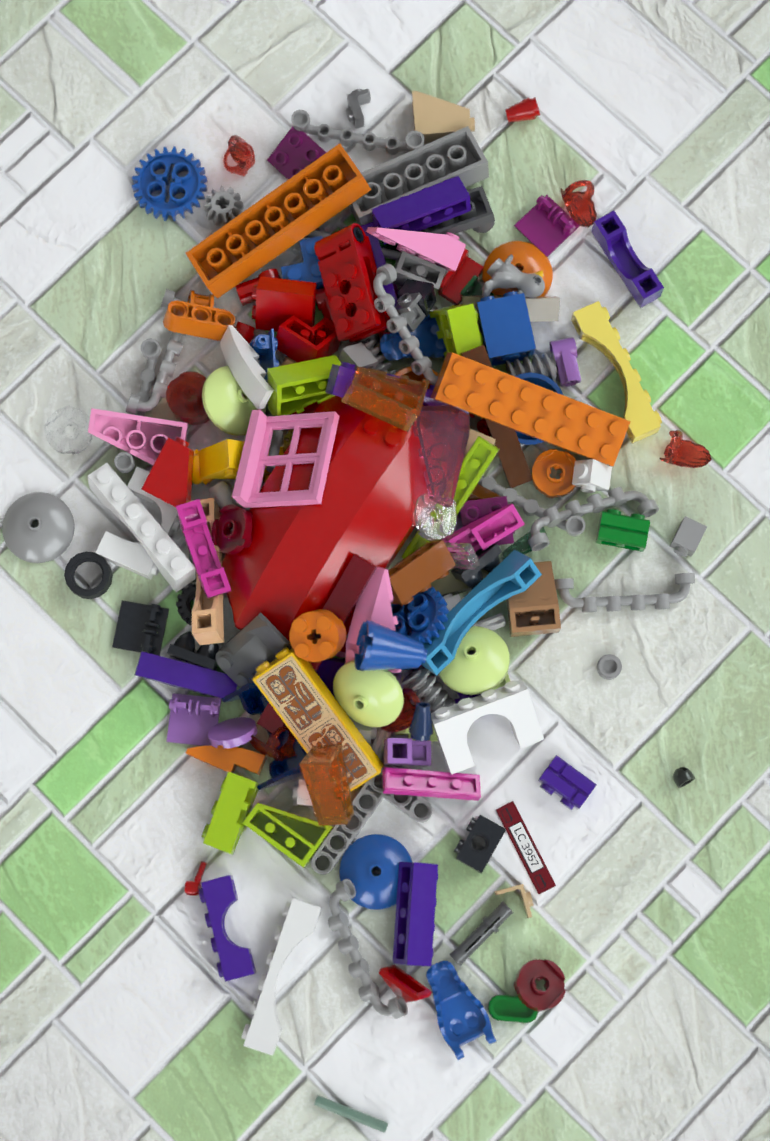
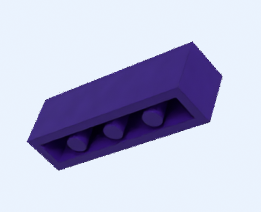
(424, 207)
(415, 914)

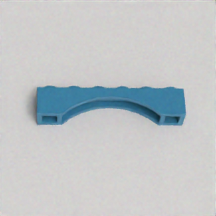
(509, 578)

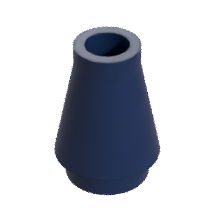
(421, 723)

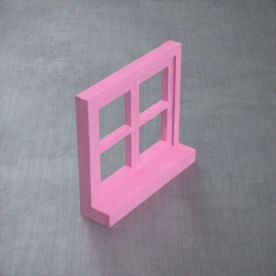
(256, 457)

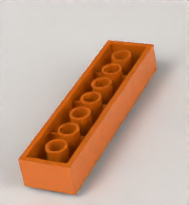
(278, 221)
(530, 409)

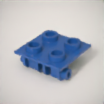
(265, 347)

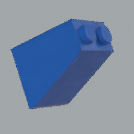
(506, 328)

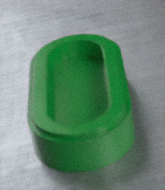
(510, 1009)

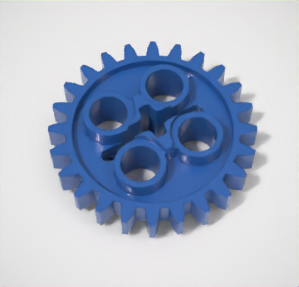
(191, 185)
(424, 616)

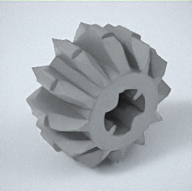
(227, 198)

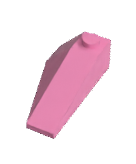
(435, 248)
(134, 433)
(372, 606)

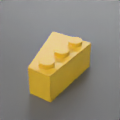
(223, 460)

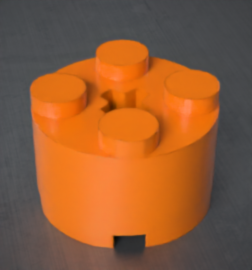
(320, 622)

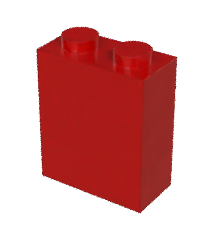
(280, 300)

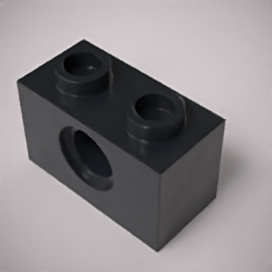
(492, 835)

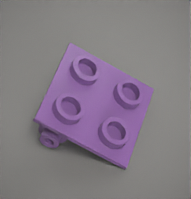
(192, 719)

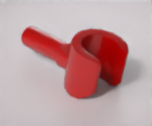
(192, 887)

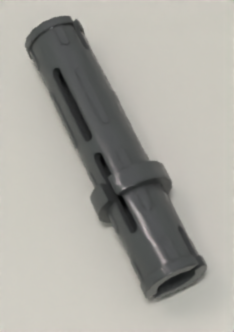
(481, 933)

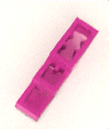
(488, 529)

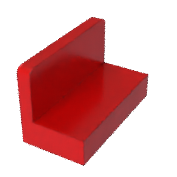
(456, 280)

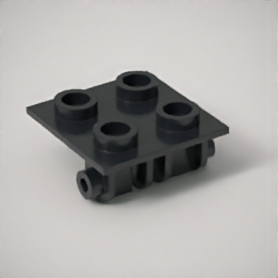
(140, 627)

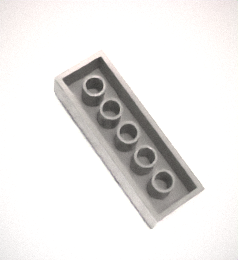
(421, 168)

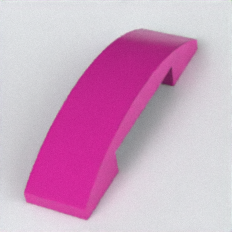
(202, 549)

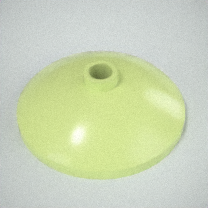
(225, 403)
(481, 670)
(368, 696)

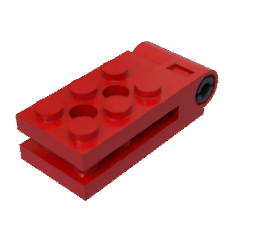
(348, 279)

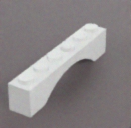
(161, 548)
(265, 1025)

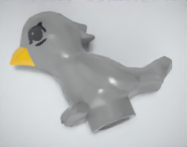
(508, 276)

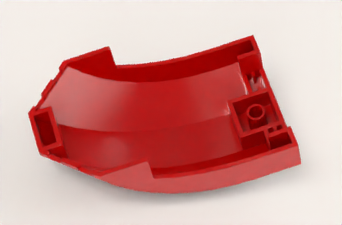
(306, 548)

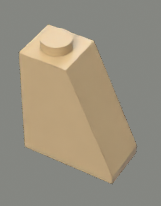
(438, 117)

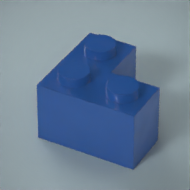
(309, 268)

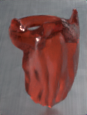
(241, 153)
(580, 203)
(685, 452)
(405, 717)
(269, 748)

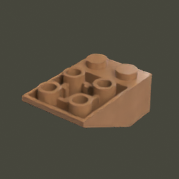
(537, 607)

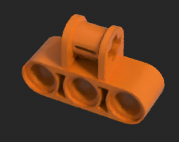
(197, 317)

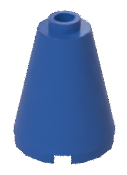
(387, 649)

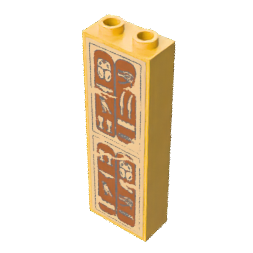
(314, 713)

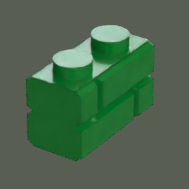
(623, 530)

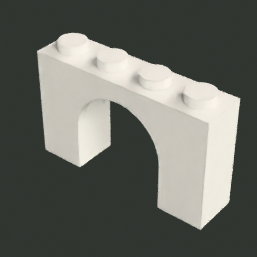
(132, 554)
(454, 721)

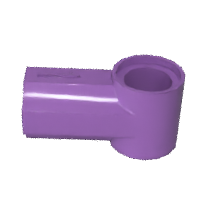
(566, 362)

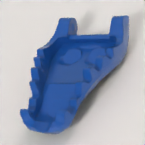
(428, 341)
(458, 1011)

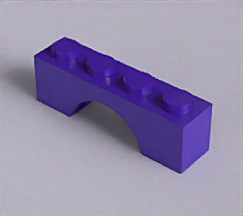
(614, 241)
(234, 959)

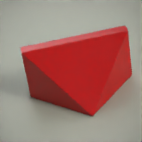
(403, 984)

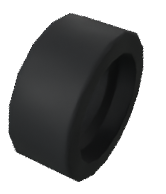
(81, 558)

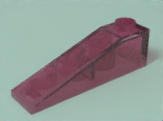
(443, 443)

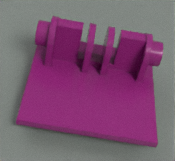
(295, 153)
(546, 225)
(479, 508)

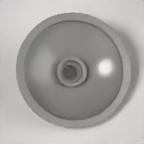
(48, 538)

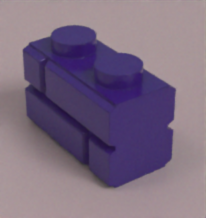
(566, 783)

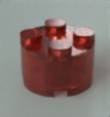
(182, 390)

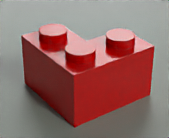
(307, 342)

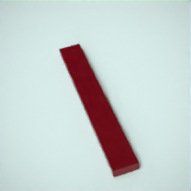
(340, 604)

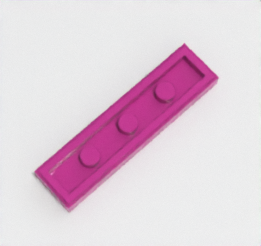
(431, 783)

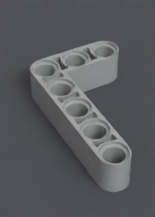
(363, 816)

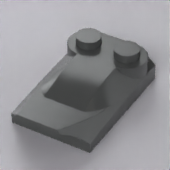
(479, 218)
(249, 648)

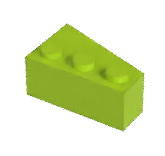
(458, 328)
(299, 385)
(230, 812)
(289, 833)

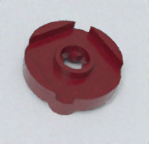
(241, 522)
(530, 995)

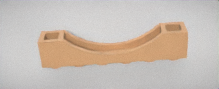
(208, 613)

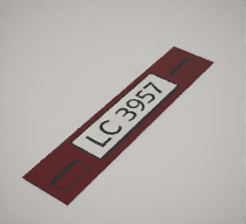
(526, 847)

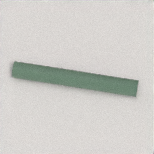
(351, 1113)

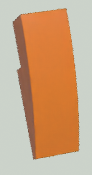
(229, 758)

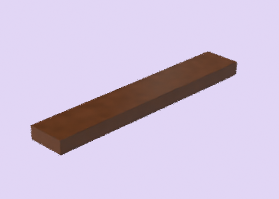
(510, 452)

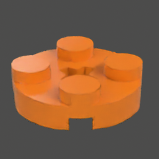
(541, 473)

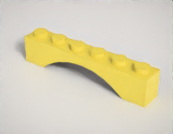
(595, 329)

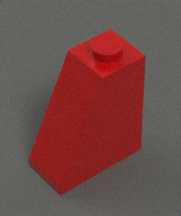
(172, 473)

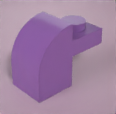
(406, 752)

